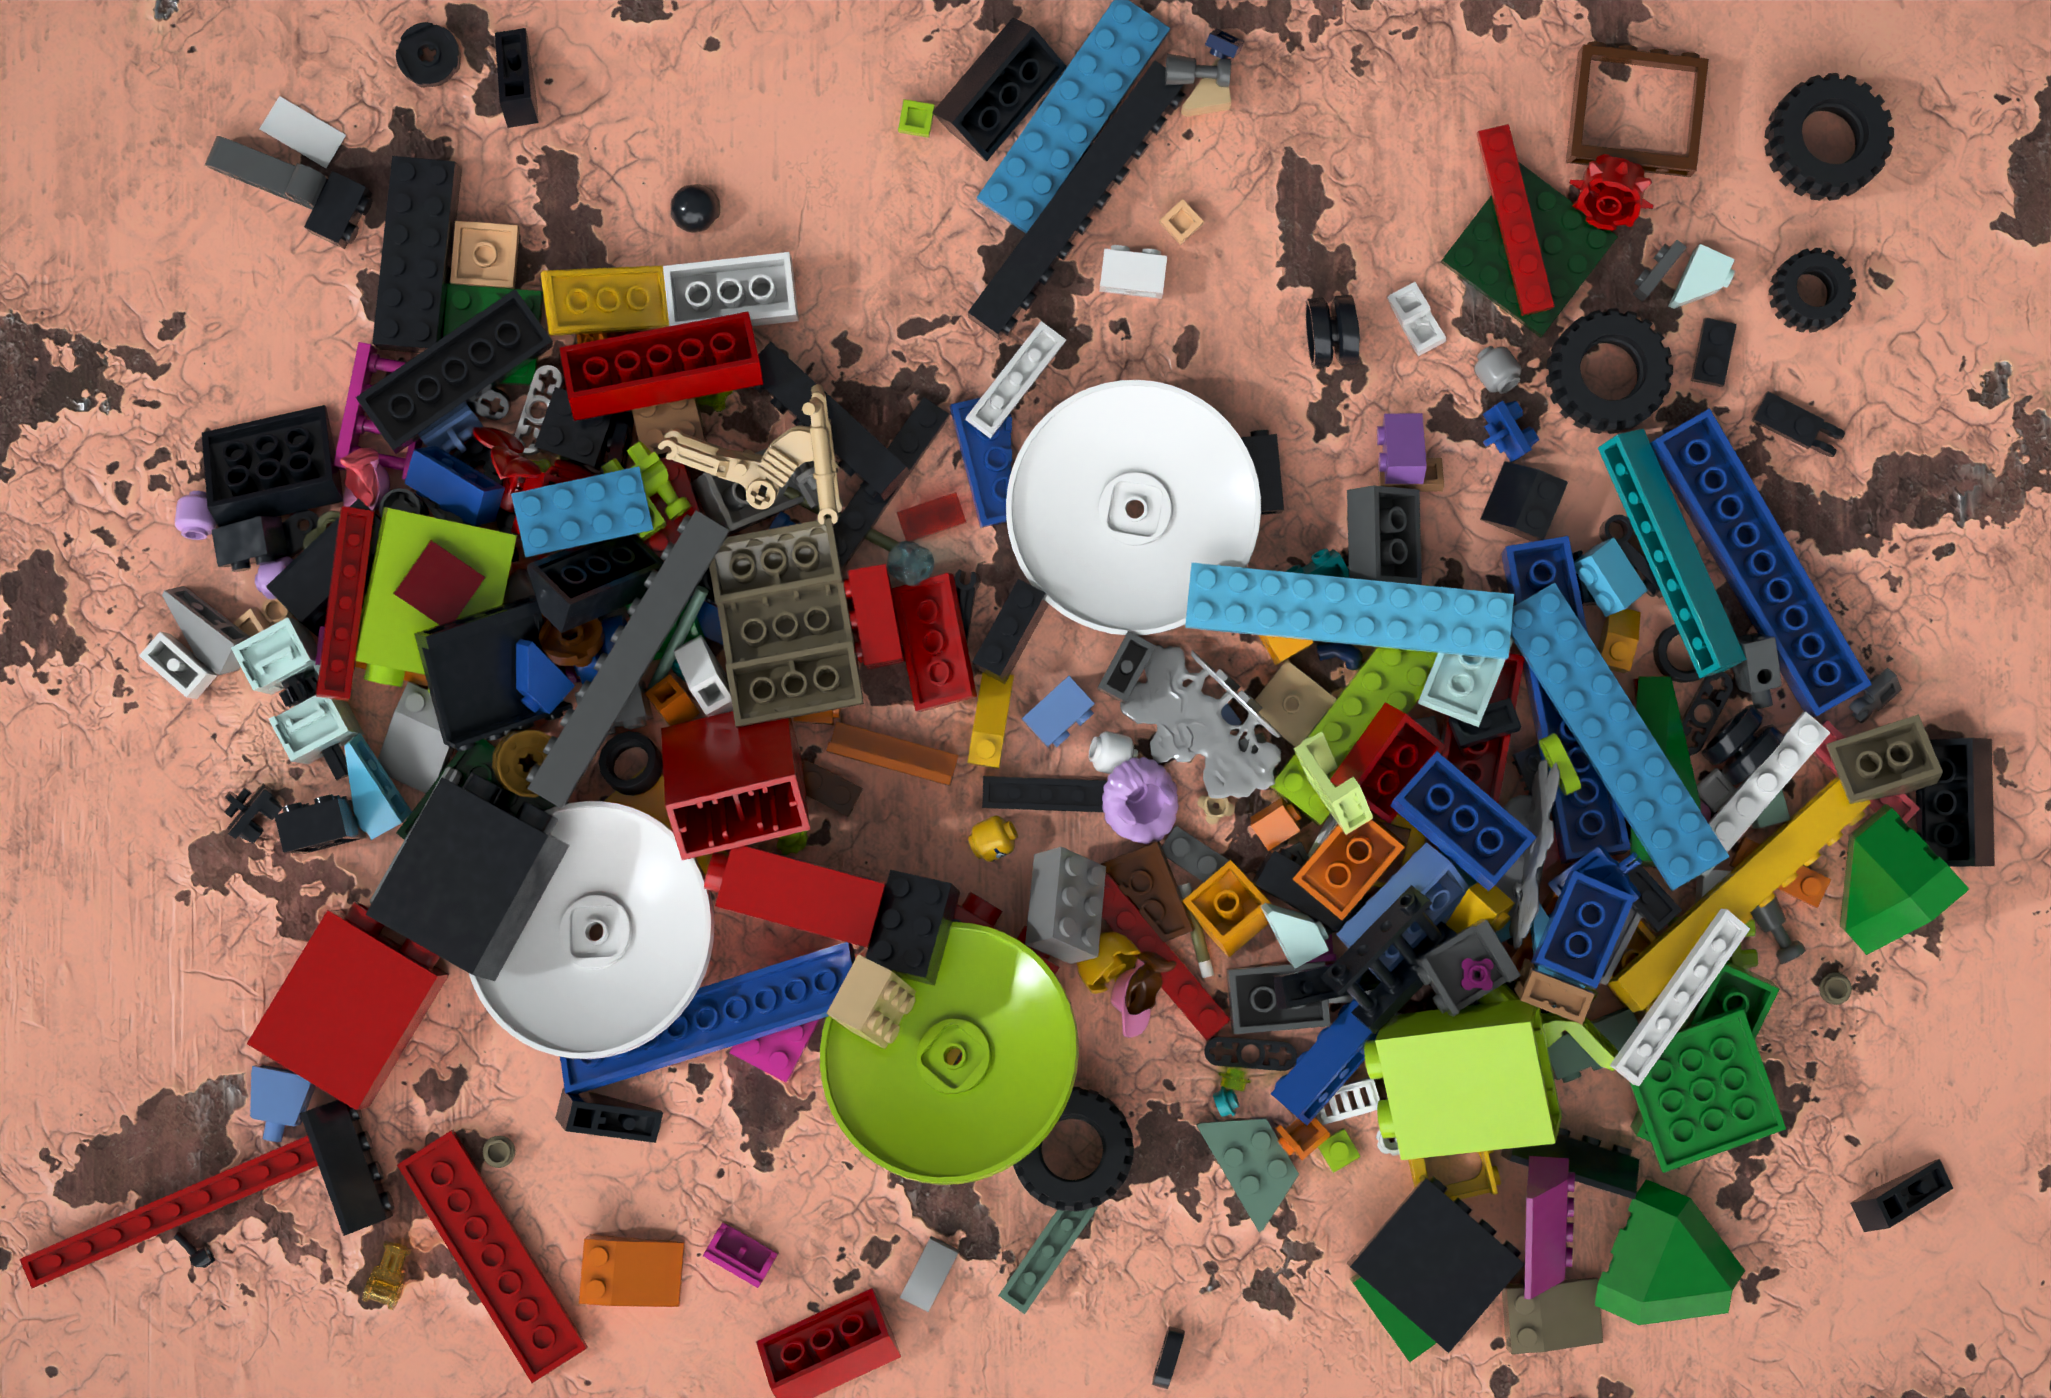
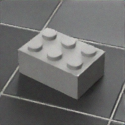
(1065, 905)

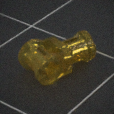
(387, 1279)

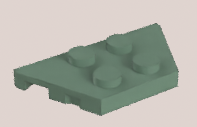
(1252, 1163)

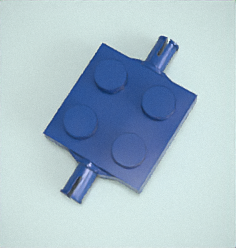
(1603, 868)

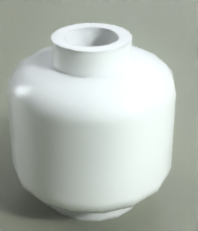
(1111, 751)

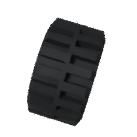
(1831, 273)

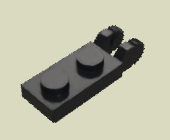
(1795, 424)

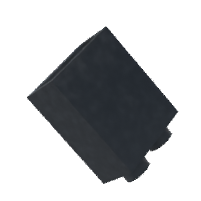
(470, 875)

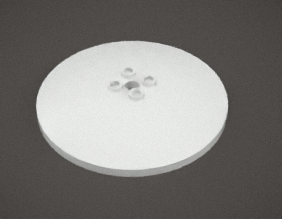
(1095, 459)
(654, 950)

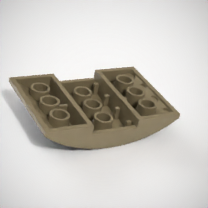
(785, 623)

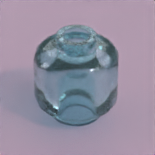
(910, 563)

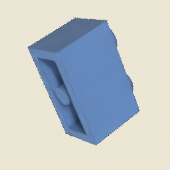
(1059, 712)

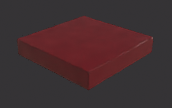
(439, 584)

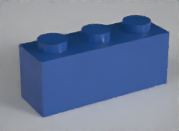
(454, 486)

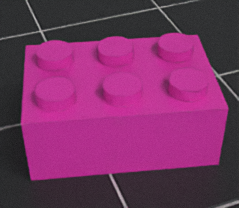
(777, 1052)

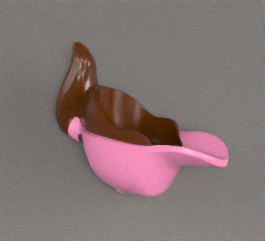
(1137, 989)

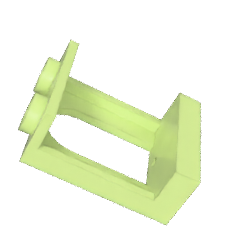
(1345, 801)

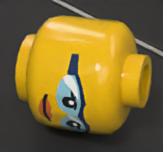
(992, 838)

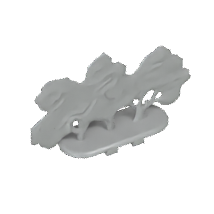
(1194, 725)
(1524, 877)

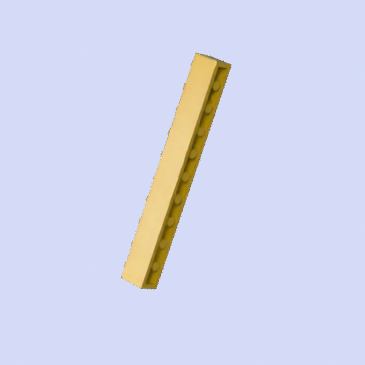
(1740, 891)

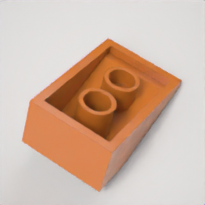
(1348, 865)
(631, 1272)

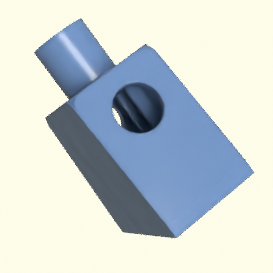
(278, 1099)

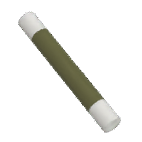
(1198, 939)

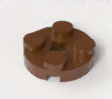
(576, 651)

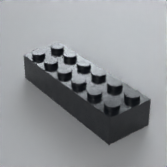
(416, 253)
(455, 371)

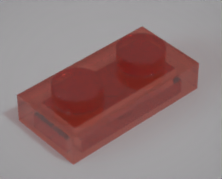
(931, 517)

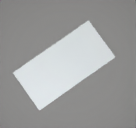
(302, 132)

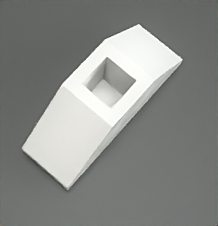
(704, 676)

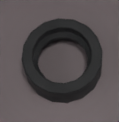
(1662, 662)
(618, 745)

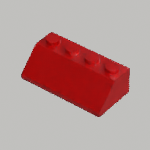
(828, 1348)

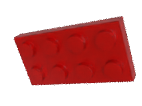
(934, 642)

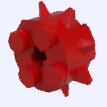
(1612, 192)

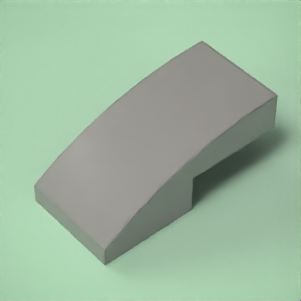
(929, 1274)

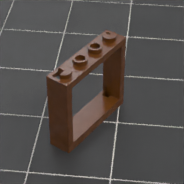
(1656, 58)

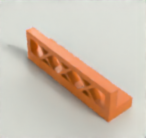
(893, 753)

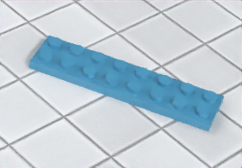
(1073, 113)

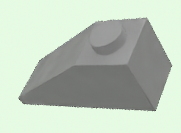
(205, 630)

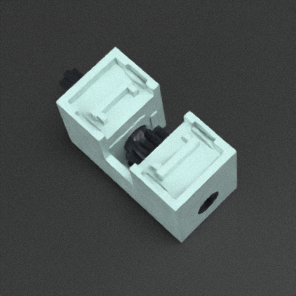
(315, 725)

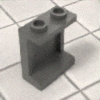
(1443, 967)

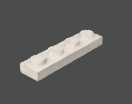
(1015, 379)

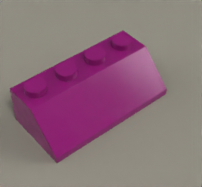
(1547, 1223)

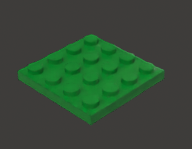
(1707, 1092)

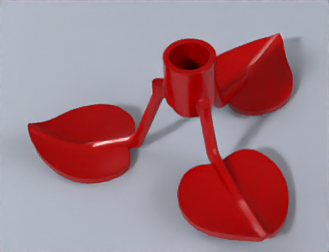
(514, 467)

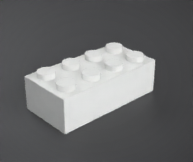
(732, 286)

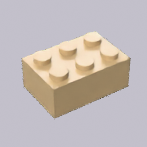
(872, 1002)

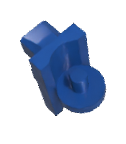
(1505, 431)

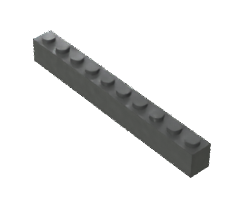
(628, 659)

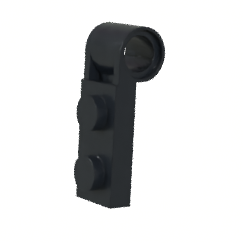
(1636, 559)

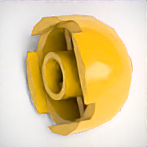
(1113, 959)

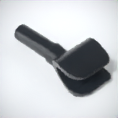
(199, 1258)

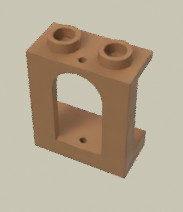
(1543, 990)

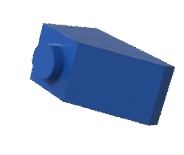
(539, 678)

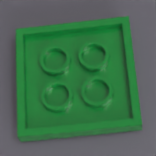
(467, 301)

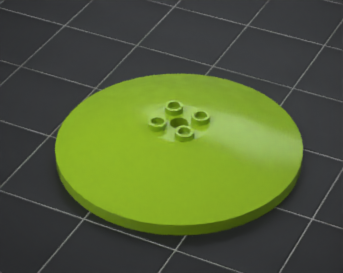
(990, 1108)

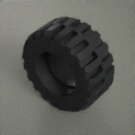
(1857, 108)
(1633, 337)
(1105, 1179)

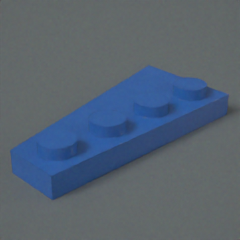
(985, 463)

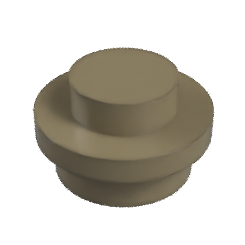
(1835, 988)
(499, 1151)

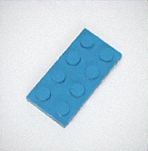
(582, 512)

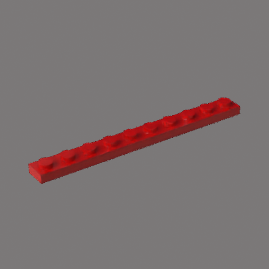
(169, 1212)

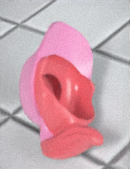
(365, 478)

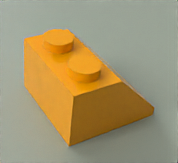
(1228, 908)

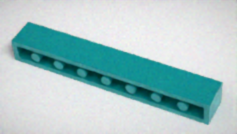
(1671, 553)

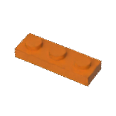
(1807, 887)

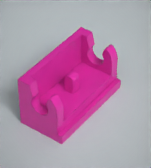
(740, 1254)

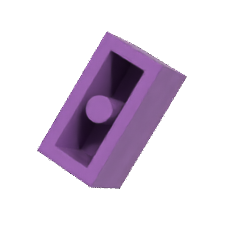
(1403, 448)

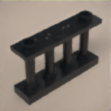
(1403, 981)

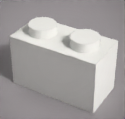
(1133, 272)
(177, 665)

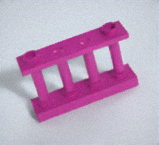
(355, 421)

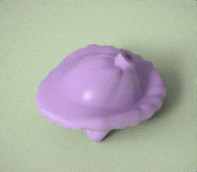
(1140, 800)

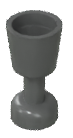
(1184, 70)
(1771, 919)

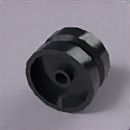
(1336, 331)
(1742, 745)

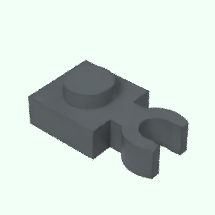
(1882, 690)

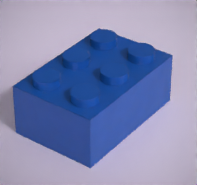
(1583, 929)

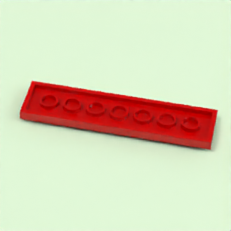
(492, 1256)

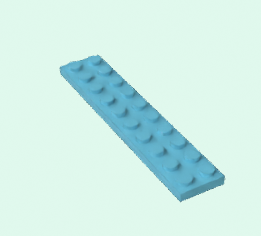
(1349, 611)

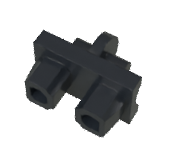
(243, 824)

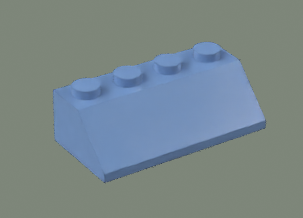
(1430, 875)

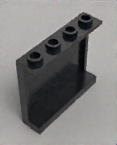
(474, 673)
(1437, 1263)

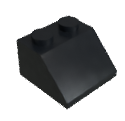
(1524, 501)

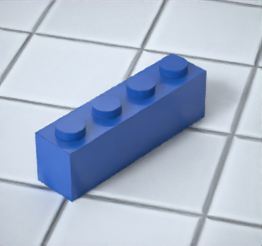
(1325, 1066)

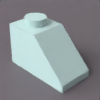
(1703, 276)
(1296, 933)

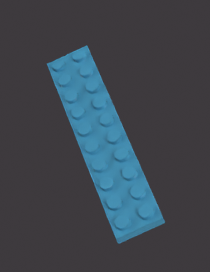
(1614, 738)

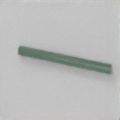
(679, 635)

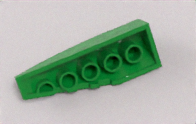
(1661, 715)

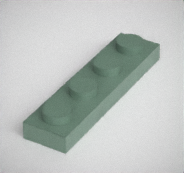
(1044, 1257)

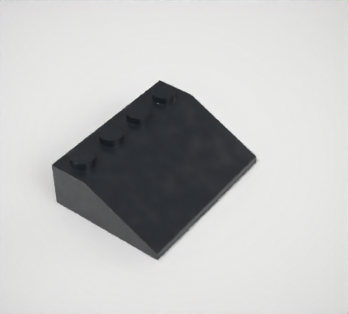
(271, 466)

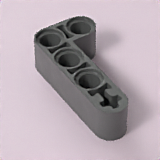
(291, 182)

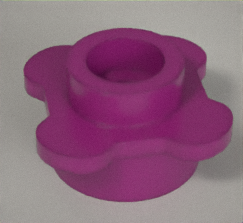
(1470, 967)

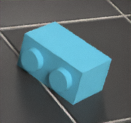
(1609, 577)

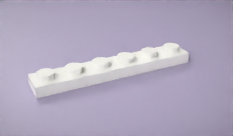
(1766, 781)
(1680, 997)

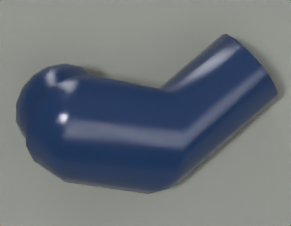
(1348, 653)

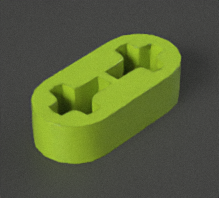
(1555, 753)

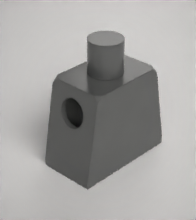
(1760, 670)

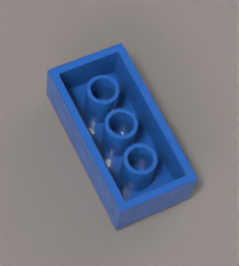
(1463, 821)

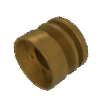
(507, 756)

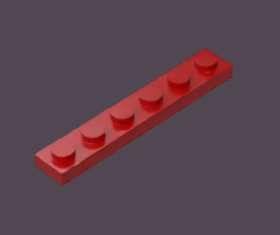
(1515, 220)
(345, 603)
(1177, 983)

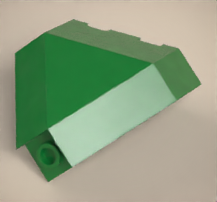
(1892, 882)
(1667, 1262)

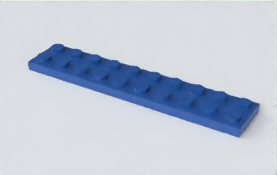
(727, 1016)

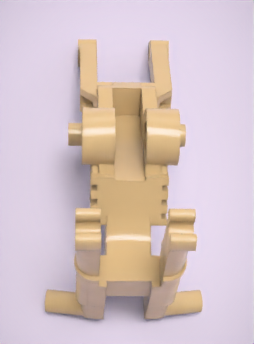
(776, 465)

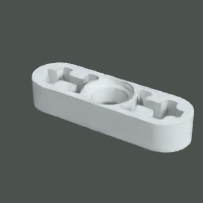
(537, 384)

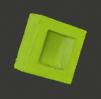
(916, 118)
(1338, 1150)

